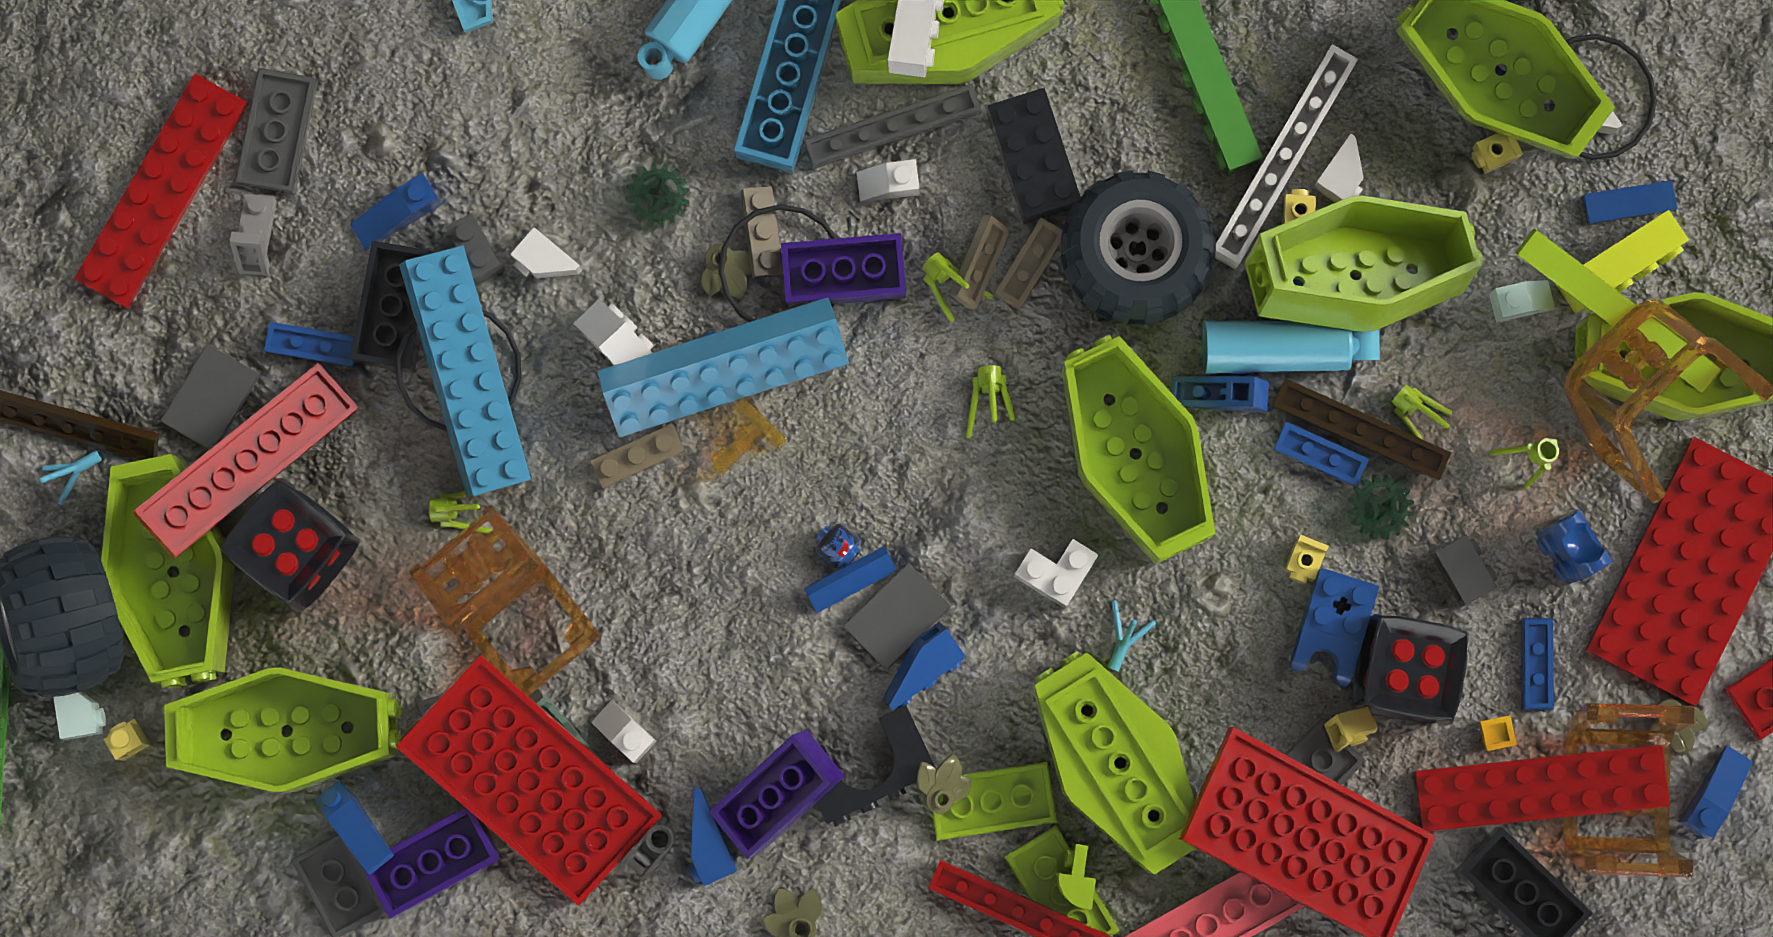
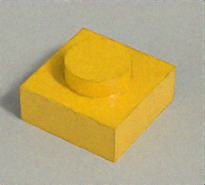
(1497, 733)

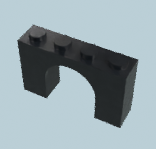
(908, 754)

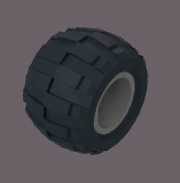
(1149, 204)
(57, 617)

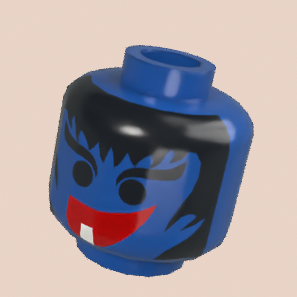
(837, 545)

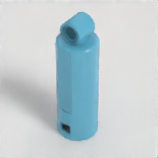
(678, 33)
(1282, 346)

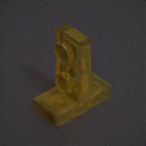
(746, 437)

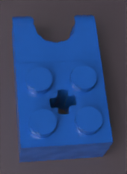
(1573, 548)
(1330, 632)

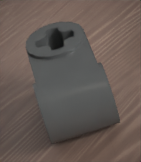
(649, 852)

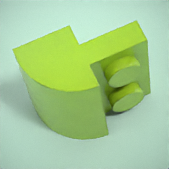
(1074, 885)

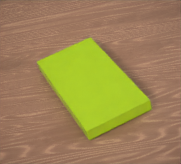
(999, 802)
(1036, 870)

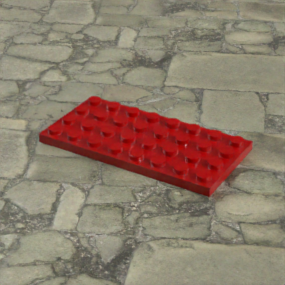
(1690, 574)
(528, 779)
(1307, 836)

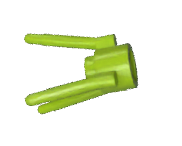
(940, 270)
(989, 381)
(1410, 400)
(1539, 453)
(445, 510)

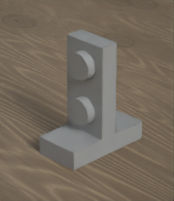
(253, 235)

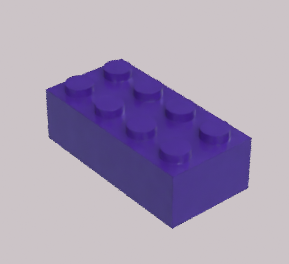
(844, 270)
(776, 793)
(433, 862)

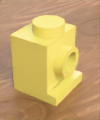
(1487, 160)
(1297, 197)
(1310, 547)
(1350, 728)
(126, 740)

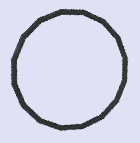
(1651, 88)
(741, 223)
(399, 371)

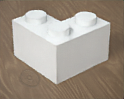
(612, 333)
(1057, 580)

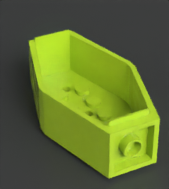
(966, 45)
(1537, 70)
(1376, 243)
(1734, 326)
(1144, 419)
(150, 601)
(256, 712)
(1086, 752)

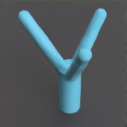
(63, 469)
(1126, 641)

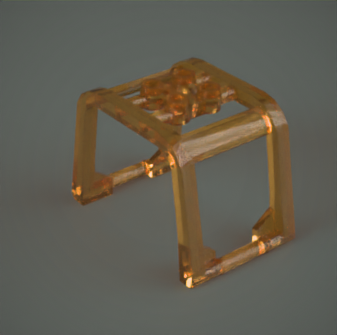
(1583, 395)
(476, 566)
(1671, 721)

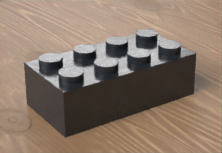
(1033, 155)
(386, 310)
(1521, 888)

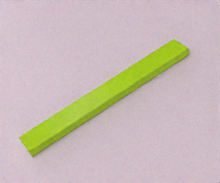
(1606, 301)

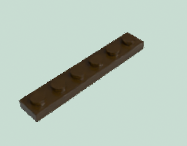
(78, 426)
(1362, 429)

